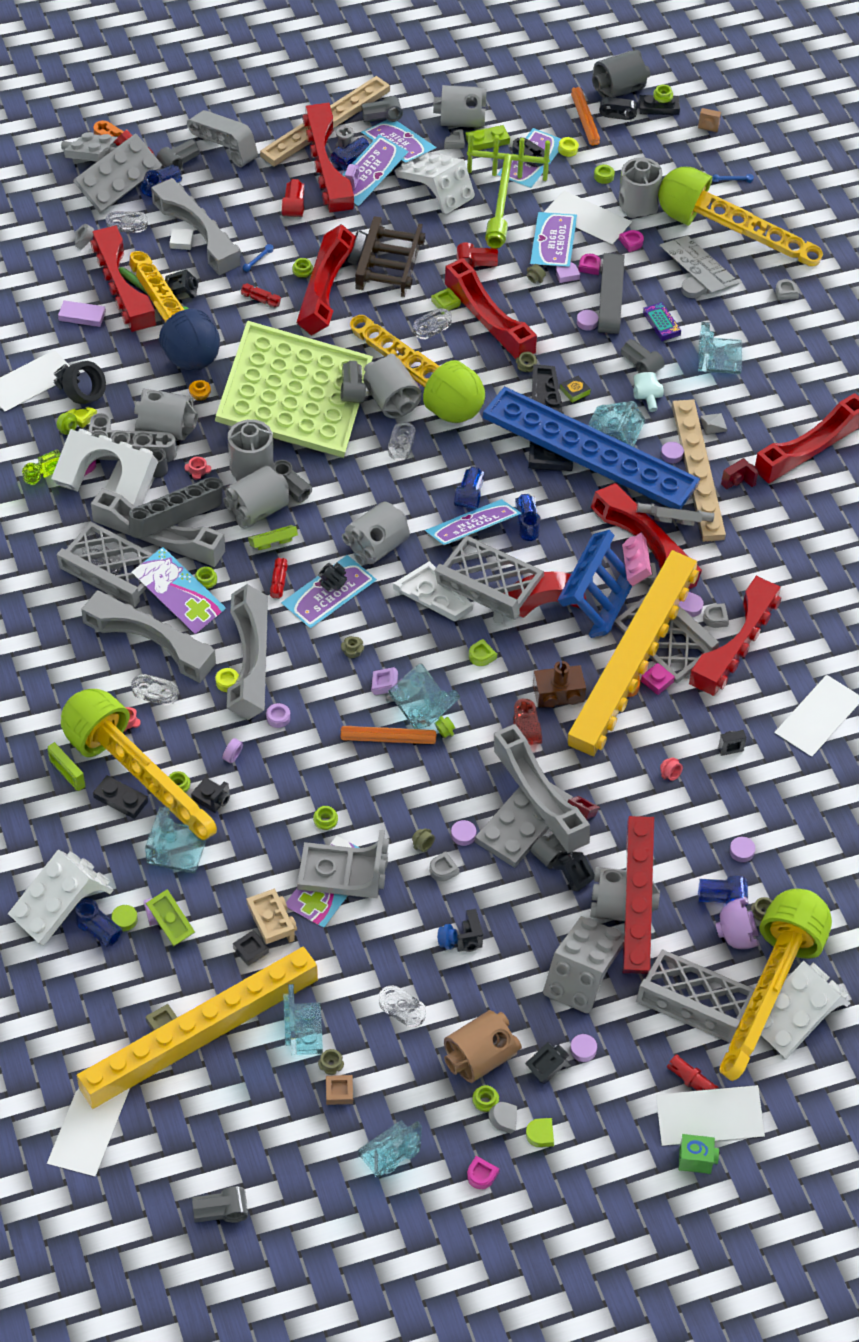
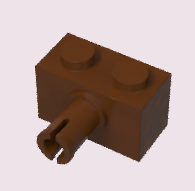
(559, 685)

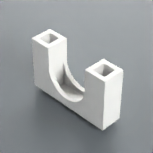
(83, 449)

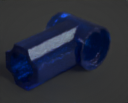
(344, 156)
(155, 177)
(469, 492)
(529, 519)
(722, 890)
(98, 923)

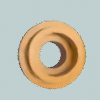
(200, 390)

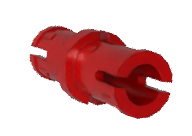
(690, 1075)

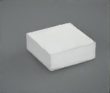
(181, 239)

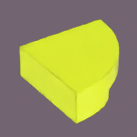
(83, 415)

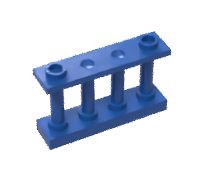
(582, 579)

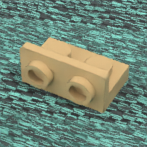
(271, 916)

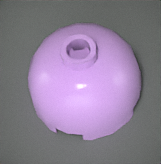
(738, 925)

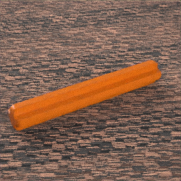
(585, 116)
(380, 734)

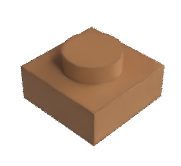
(709, 120)
(339, 1089)

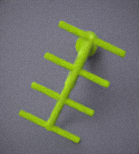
(497, 226)

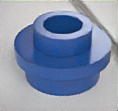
(447, 936)

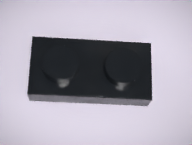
(650, 106)
(120, 797)

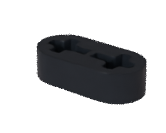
(618, 108)
(530, 149)
(358, 246)

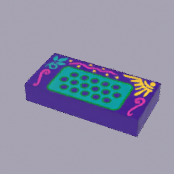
(662, 321)

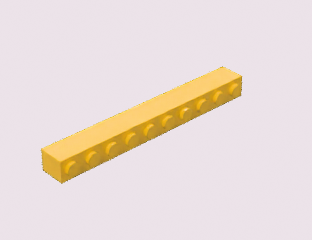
(632, 654)
(196, 1028)

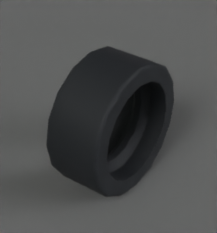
(71, 387)

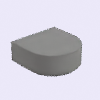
(83, 236)
(693, 288)
(786, 290)
(716, 616)
(443, 867)
(503, 1117)

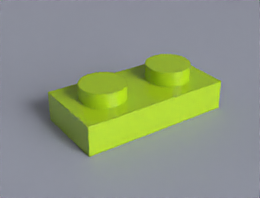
(485, 137)
(283, 535)
(170, 917)

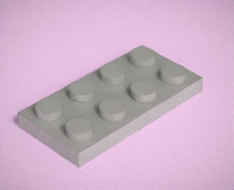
(117, 173)
(514, 828)

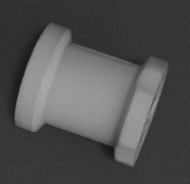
(343, 138)

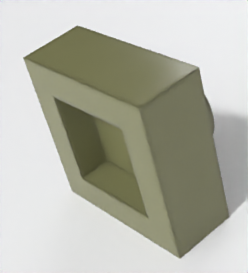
(160, 1017)

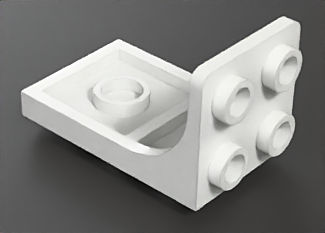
(443, 175)
(55, 894)
(800, 1007)

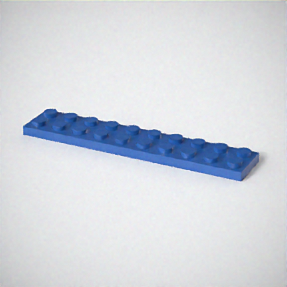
(591, 448)

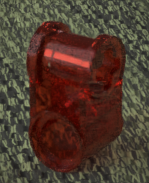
(527, 721)

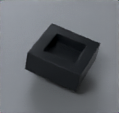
(732, 742)
(250, 947)

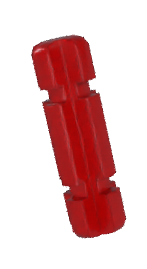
(260, 295)
(278, 578)

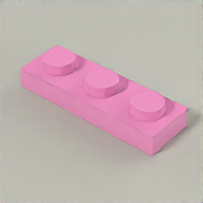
(636, 559)

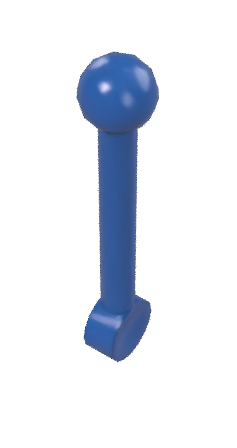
(749, 178)
(268, 249)

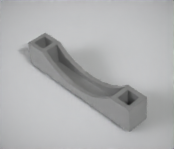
(175, 202)
(196, 543)
(249, 612)
(111, 615)
(560, 816)

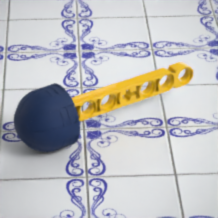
(187, 334)

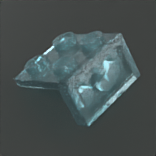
(718, 353)
(619, 420)
(421, 697)
(173, 844)
(302, 1025)
(391, 1148)

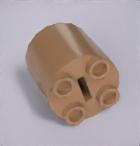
(480, 1046)

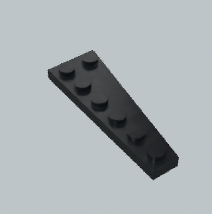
(546, 391)

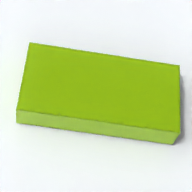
(66, 766)

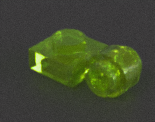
(45, 467)

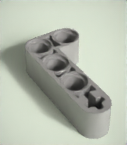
(225, 132)
(101, 425)

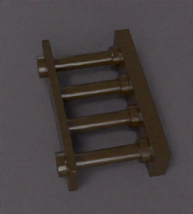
(373, 245)

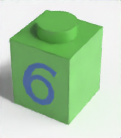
(697, 1154)

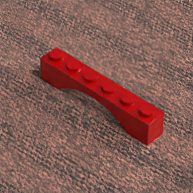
(336, 187)
(135, 306)
(316, 309)
(512, 334)
(783, 457)
(619, 509)
(713, 667)
(638, 895)

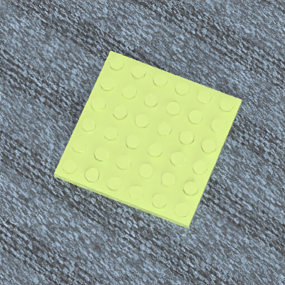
(291, 388)

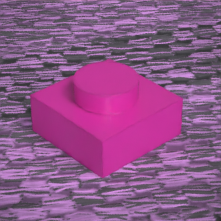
(657, 678)

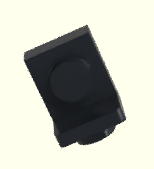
(182, 282)
(211, 794)
(575, 869)
(473, 934)
(548, 1062)

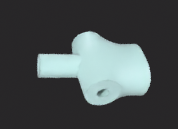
(647, 388)

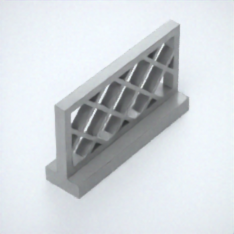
(96, 575)
(476, 589)
(684, 625)
(689, 1009)

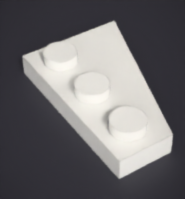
(423, 588)

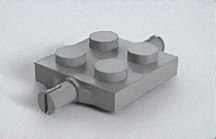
(89, 147)
(683, 516)

